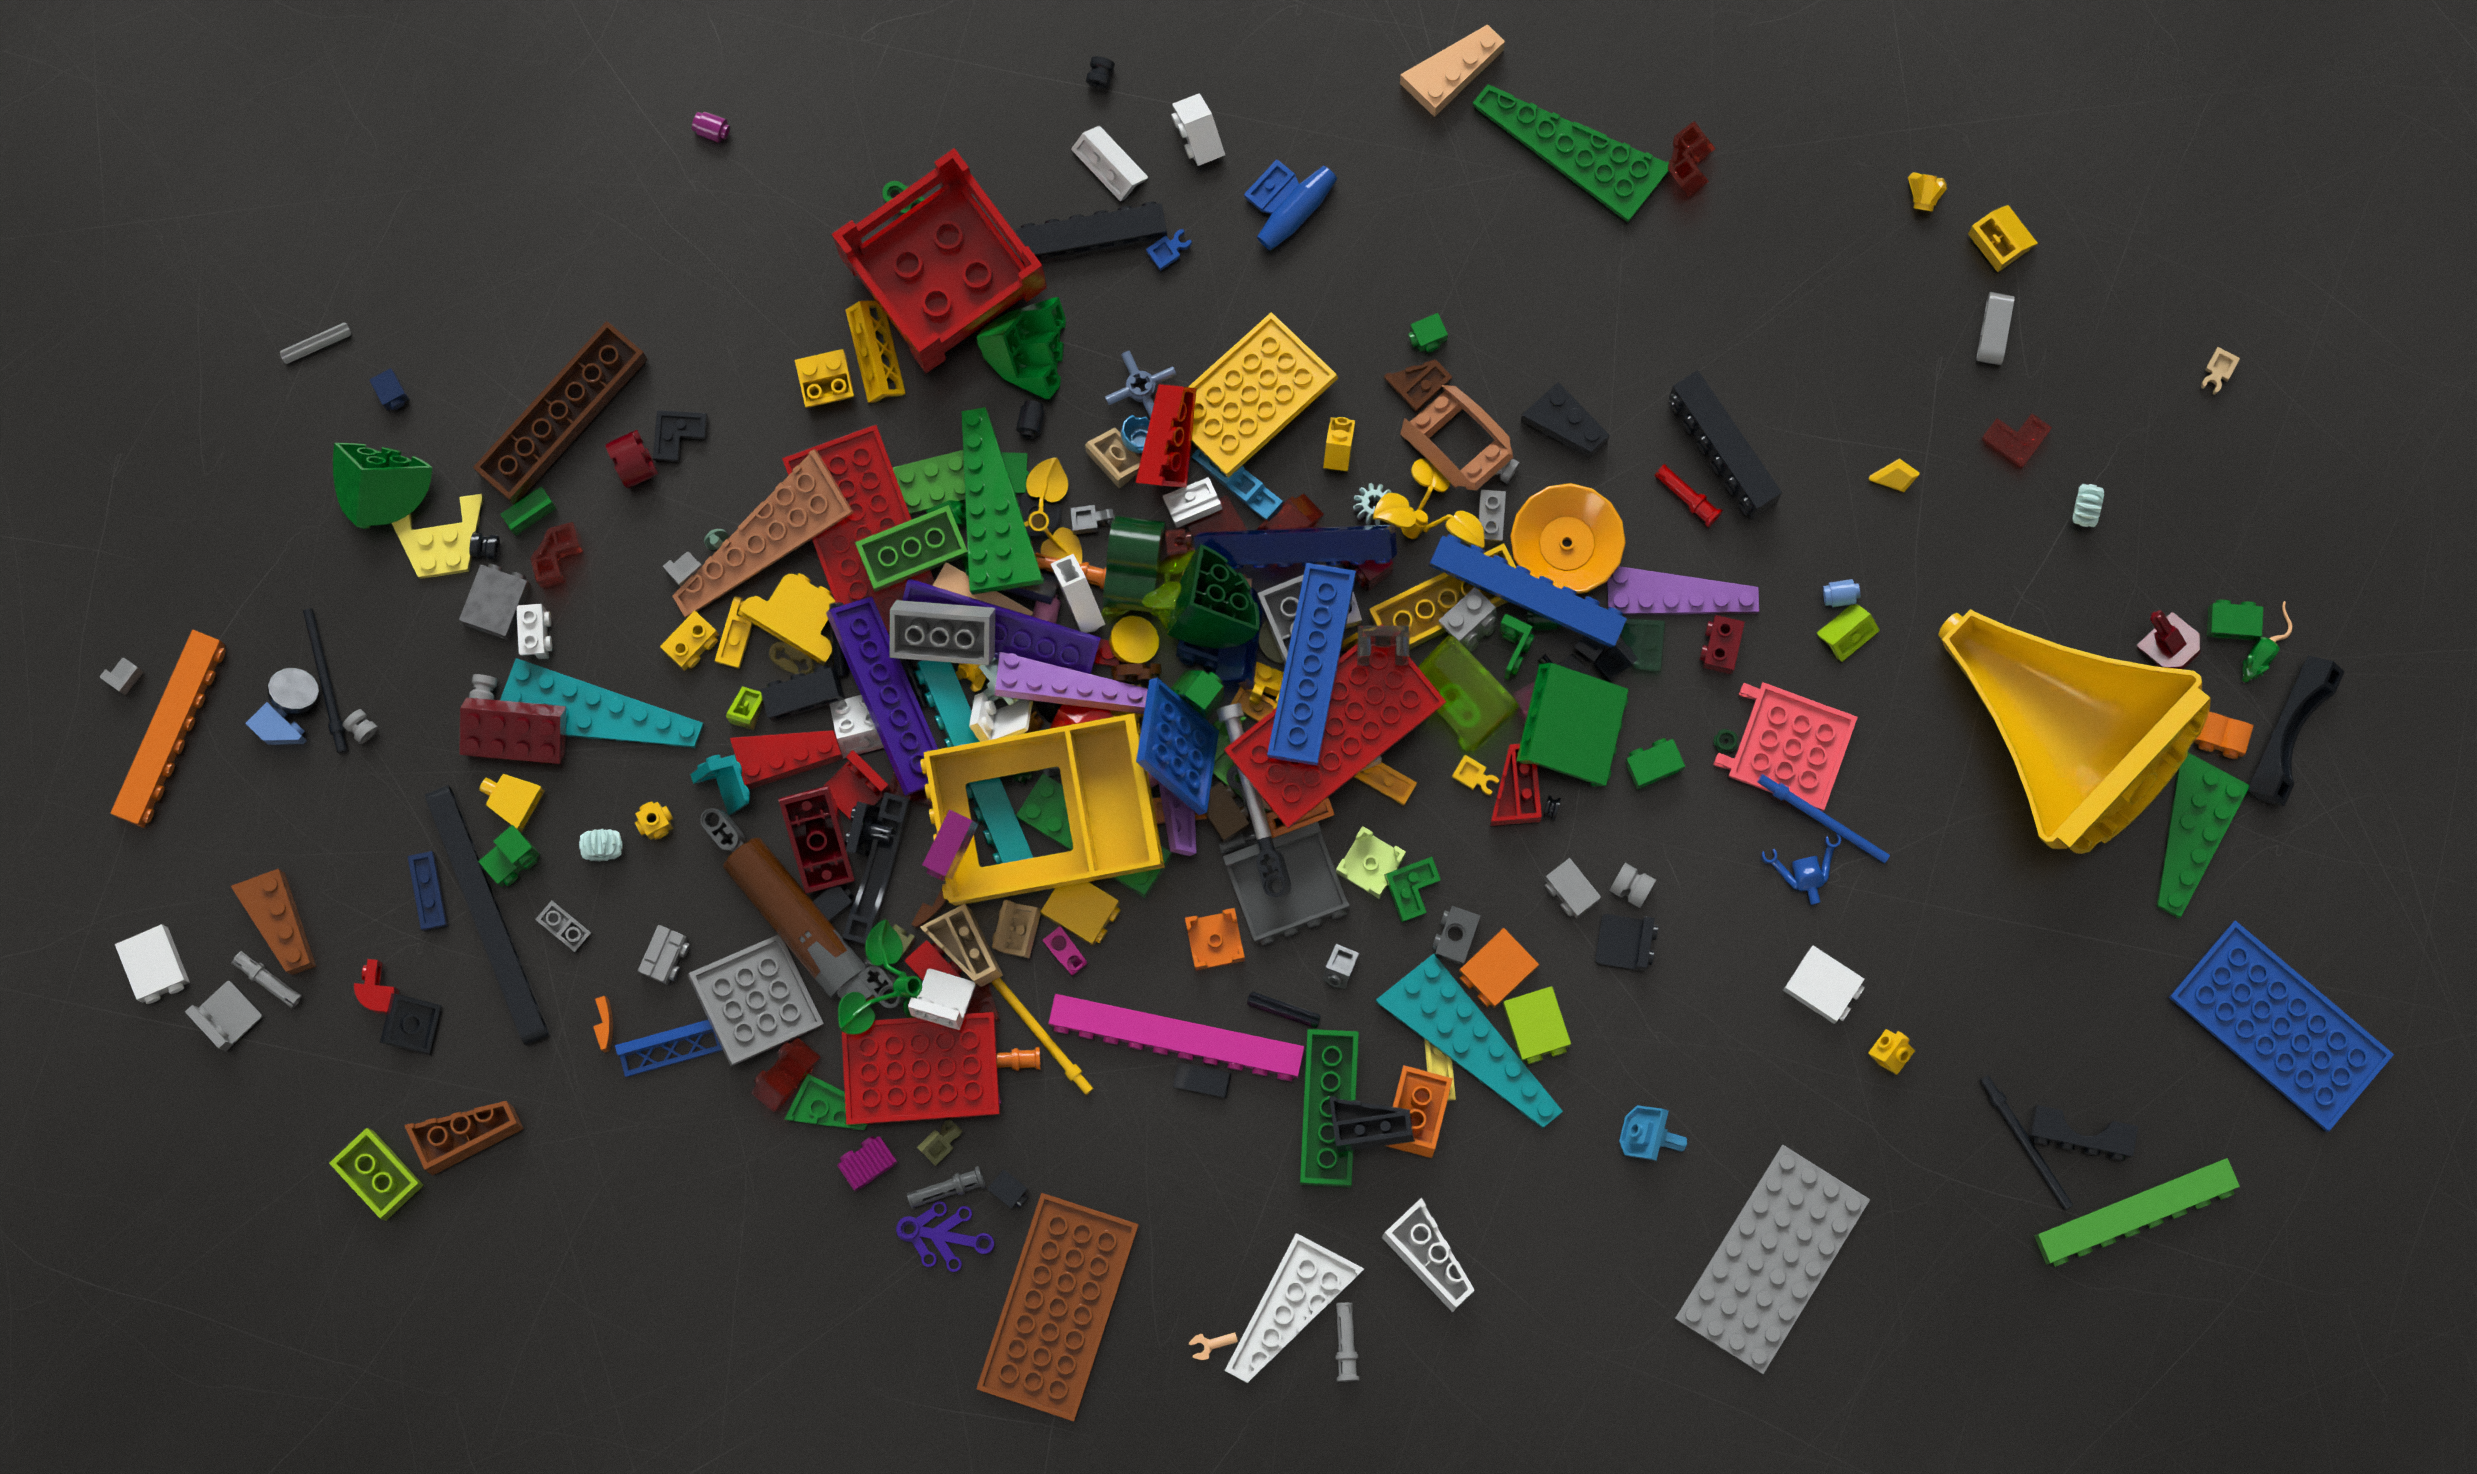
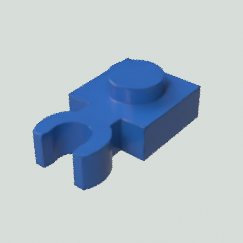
(1165, 251)

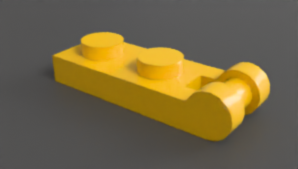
(734, 637)

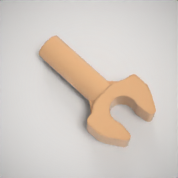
(1212, 1344)

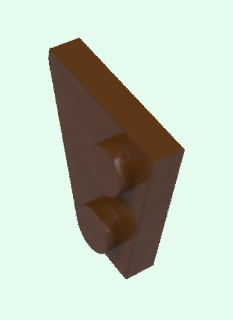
(1419, 383)

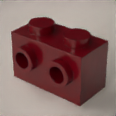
(1722, 644)

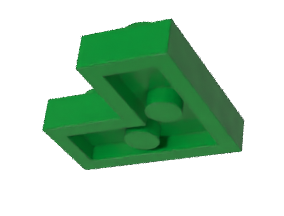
(1405, 884)

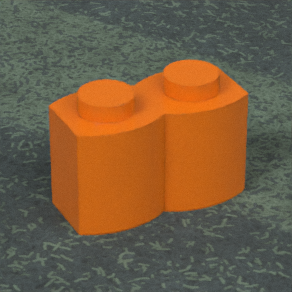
(2225, 734)

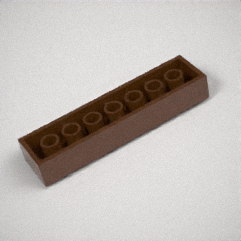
(560, 413)

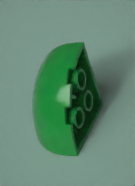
(378, 484)

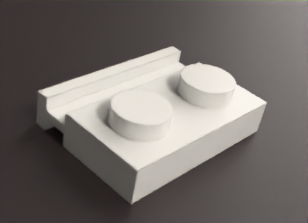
(1192, 502)

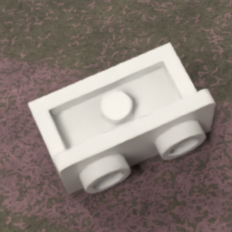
(533, 631)

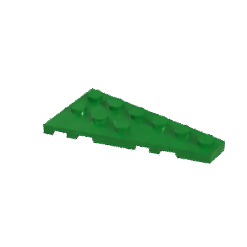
(2198, 820)

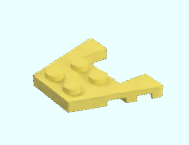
(441, 548)

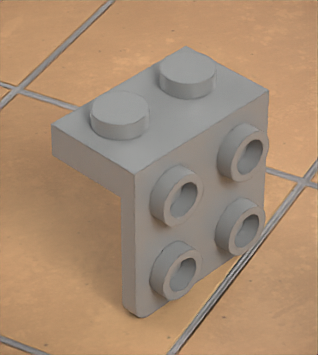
(1471, 619)

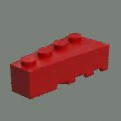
(783, 755)

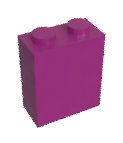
(949, 845)

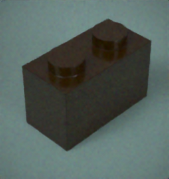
(1225, 814)

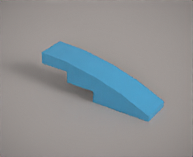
(1244, 487)

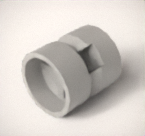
(1632, 885)

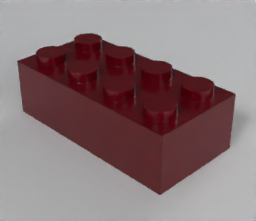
(512, 730)

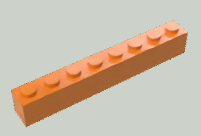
(168, 728)

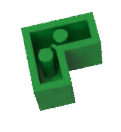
(509, 857)

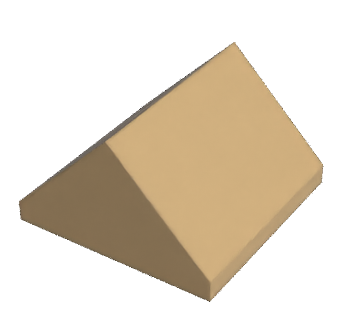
(1113, 457)

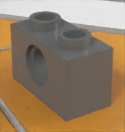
(1456, 950)

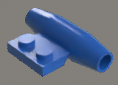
(1287, 200)

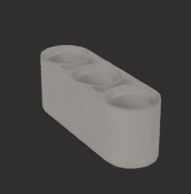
(1995, 328)

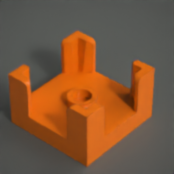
(1215, 940)

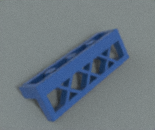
(665, 1038)

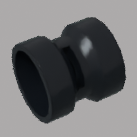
(1100, 72)
(484, 545)

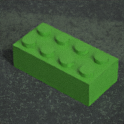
(911, 548)

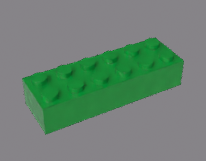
(1047, 815)
(1329, 1072)

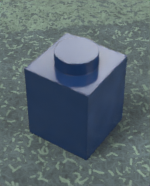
(389, 390)

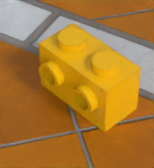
(690, 641)

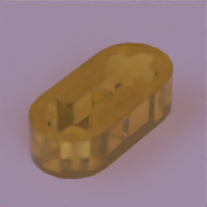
(794, 654)

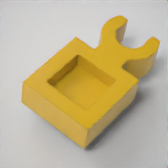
(1472, 773)

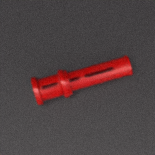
(1697, 503)

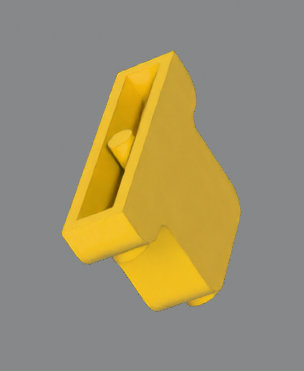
(794, 615)

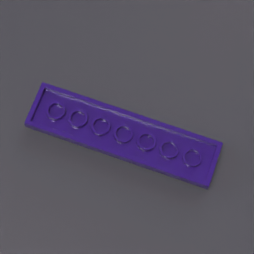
(1021, 633)
(884, 690)

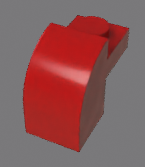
(371, 993)

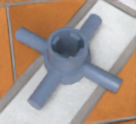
(1136, 377)

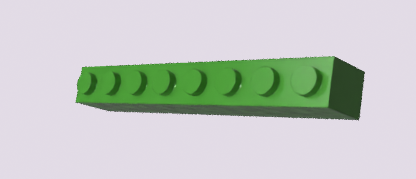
(2136, 1211)

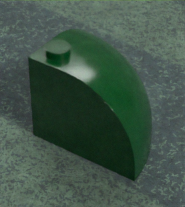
(1213, 604)

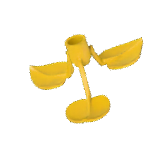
(1051, 483)
(1396, 511)

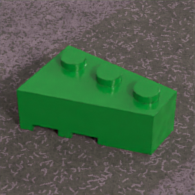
(1200, 691)

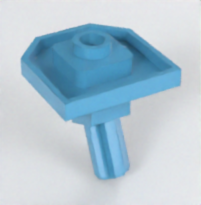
(1646, 1132)

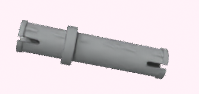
(262, 976)

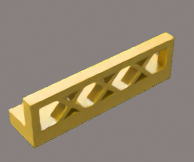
(869, 351)

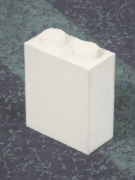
(1077, 594)
(152, 964)
(1824, 985)

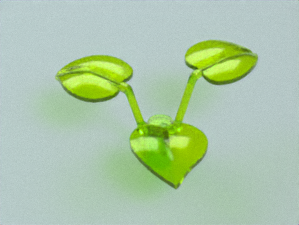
(1164, 597)

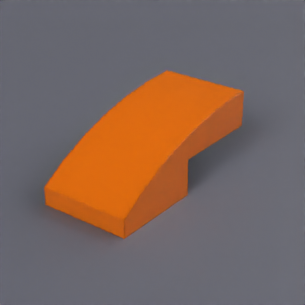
(604, 1031)

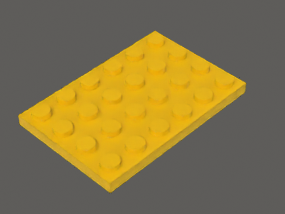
(1255, 393)

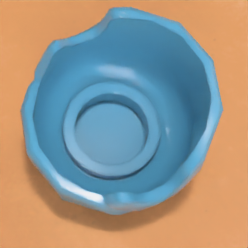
(1134, 433)

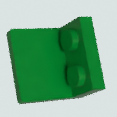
(1516, 630)

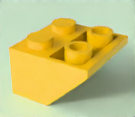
(2001, 237)
(824, 378)

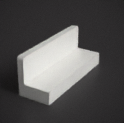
(1108, 162)

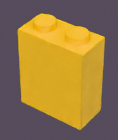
(1082, 910)

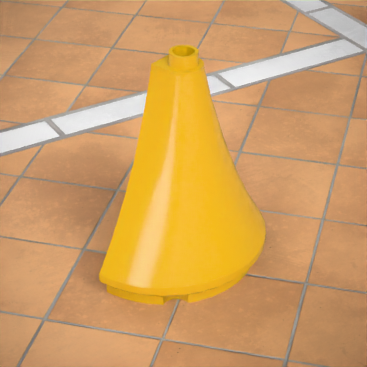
(2083, 728)

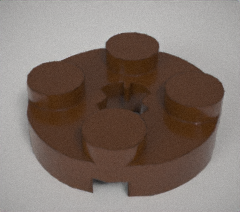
(1135, 672)

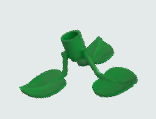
(884, 948)

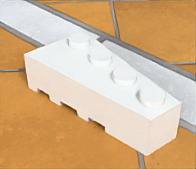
(1429, 1255)

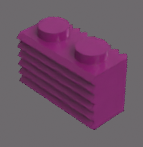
(866, 1163)

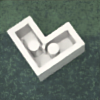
(1198, 126)

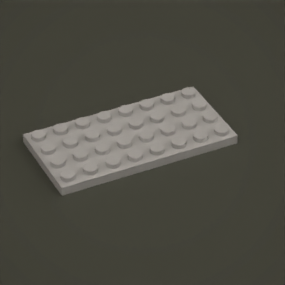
(1772, 1259)

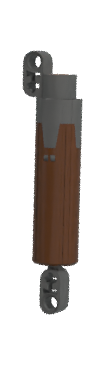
(796, 916)

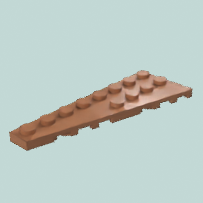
(787, 519)

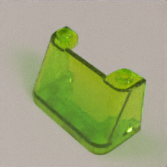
(1474, 699)

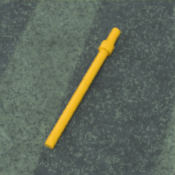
(1072, 1072)

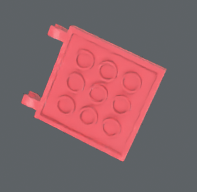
(1790, 743)

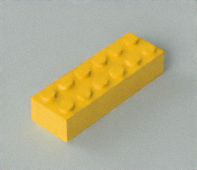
(1429, 602)

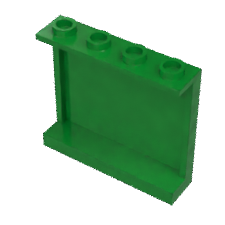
(1573, 724)

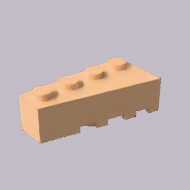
(1448, 72)

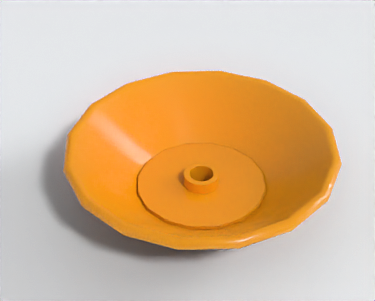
(1573, 515)

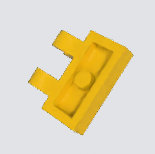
(1268, 681)

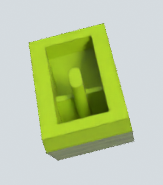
(745, 708)

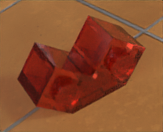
(1689, 148)
(1296, 513)
(557, 543)
(792, 1066)

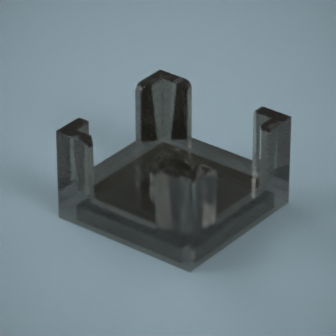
(1383, 637)

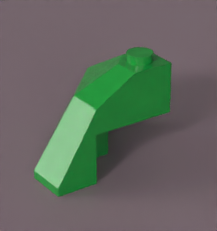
(1027, 346)

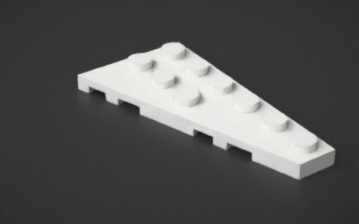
(1297, 1293)

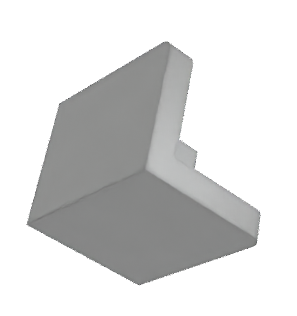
(682, 568)
(122, 676)

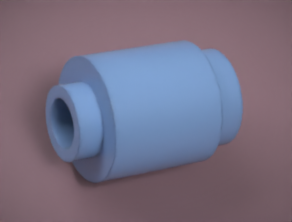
(1841, 593)

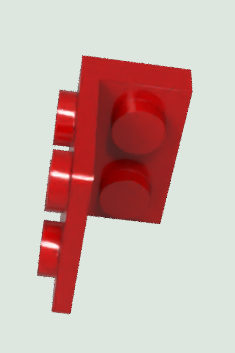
(856, 783)

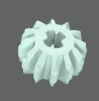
(1364, 502)
(2088, 505)
(600, 845)

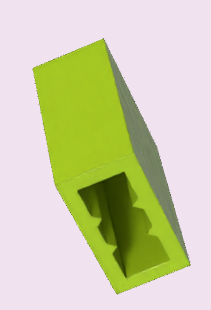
(1537, 1025)

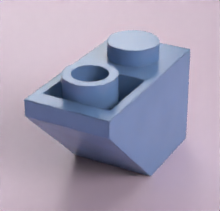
(274, 728)

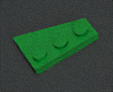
(820, 1105)

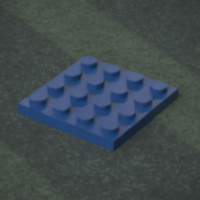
(1177, 746)

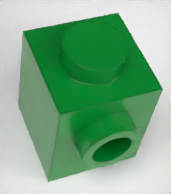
(1428, 333)

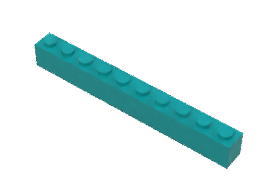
(988, 795)

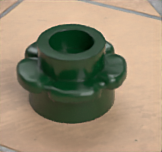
(1732, 739)

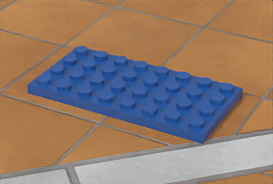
(2281, 1026)

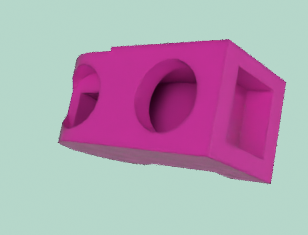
(1065, 951)

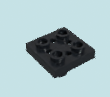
(865, 829)

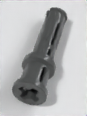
(958, 1185)

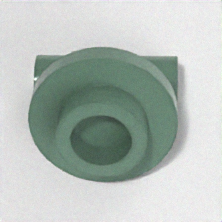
(715, 538)

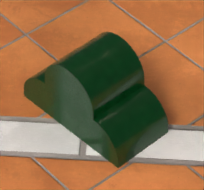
(1132, 562)

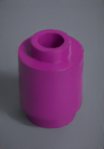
(710, 126)

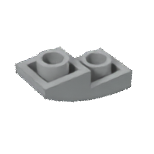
(563, 926)

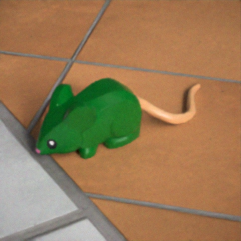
(2263, 653)

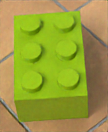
(376, 1174)

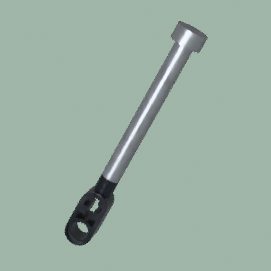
(1231, 716)

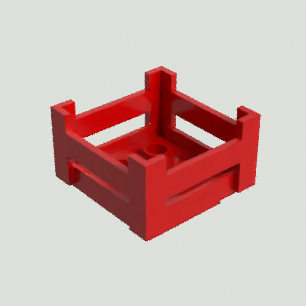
(940, 263)

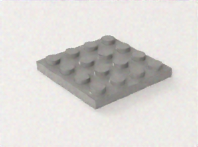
(755, 999)

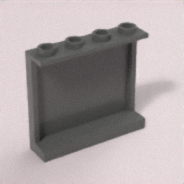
(1313, 892)

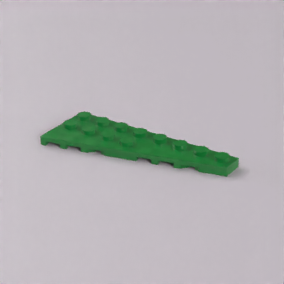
(996, 531)

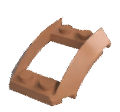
(1436, 416)

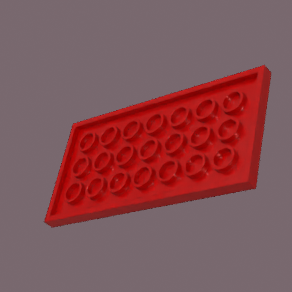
(872, 491)
(1366, 717)

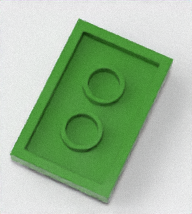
(932, 481)

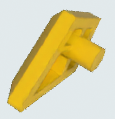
(1895, 475)

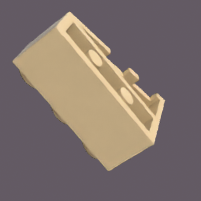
(964, 943)

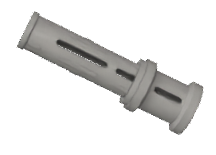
(1346, 1355)

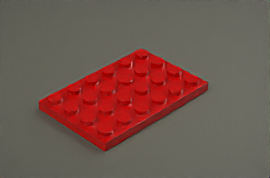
(921, 1070)

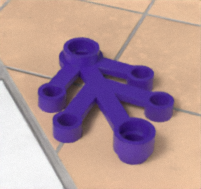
(941, 1235)

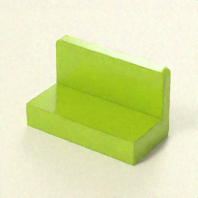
(1848, 631)

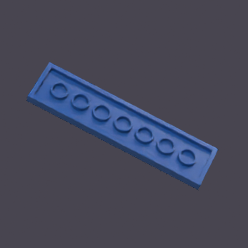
(1311, 664)

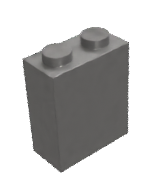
(494, 601)

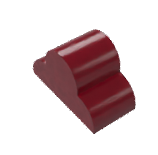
(817, 839)

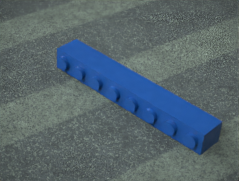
(1527, 591)

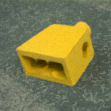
(512, 799)

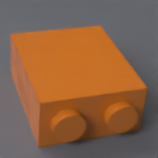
(1498, 969)

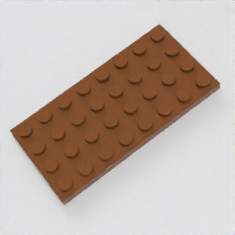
(1057, 1307)

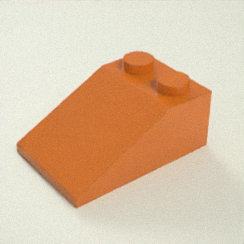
(1426, 1099)

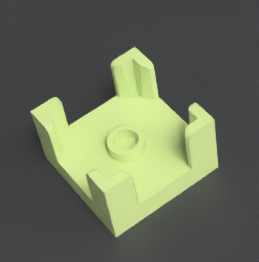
(1369, 861)

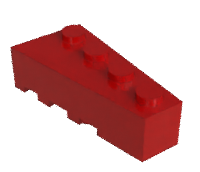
(1168, 438)

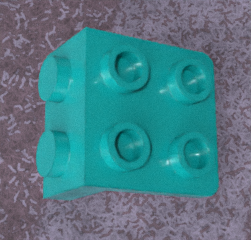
(729, 779)

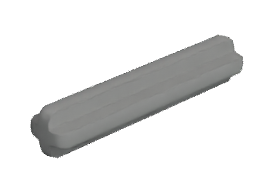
(315, 343)

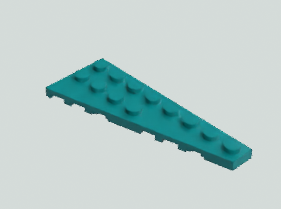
(598, 711)
(1448, 1019)

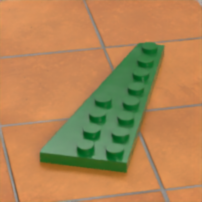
(1601, 166)

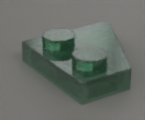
(1646, 642)

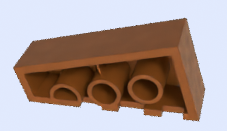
(277, 918)
(461, 1135)

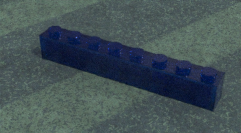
(1303, 545)

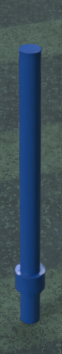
(1782, 792)

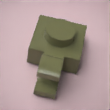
(937, 1144)

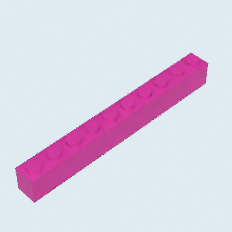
(1176, 1036)

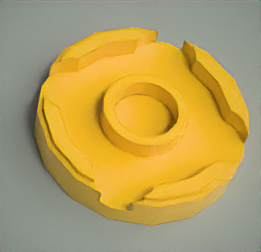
(1134, 640)

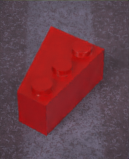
(1518, 792)

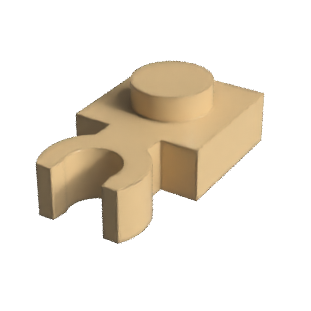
(2221, 367)

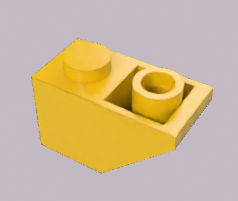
(1339, 443)

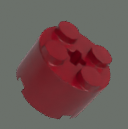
(631, 459)

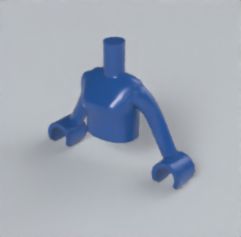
(1806, 871)

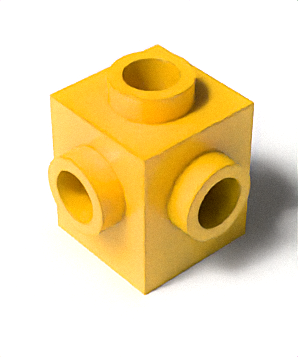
(658, 828)
(1892, 1051)

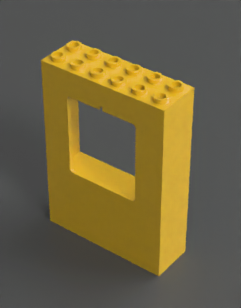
(1104, 798)

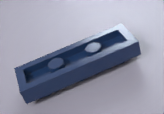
(427, 890)

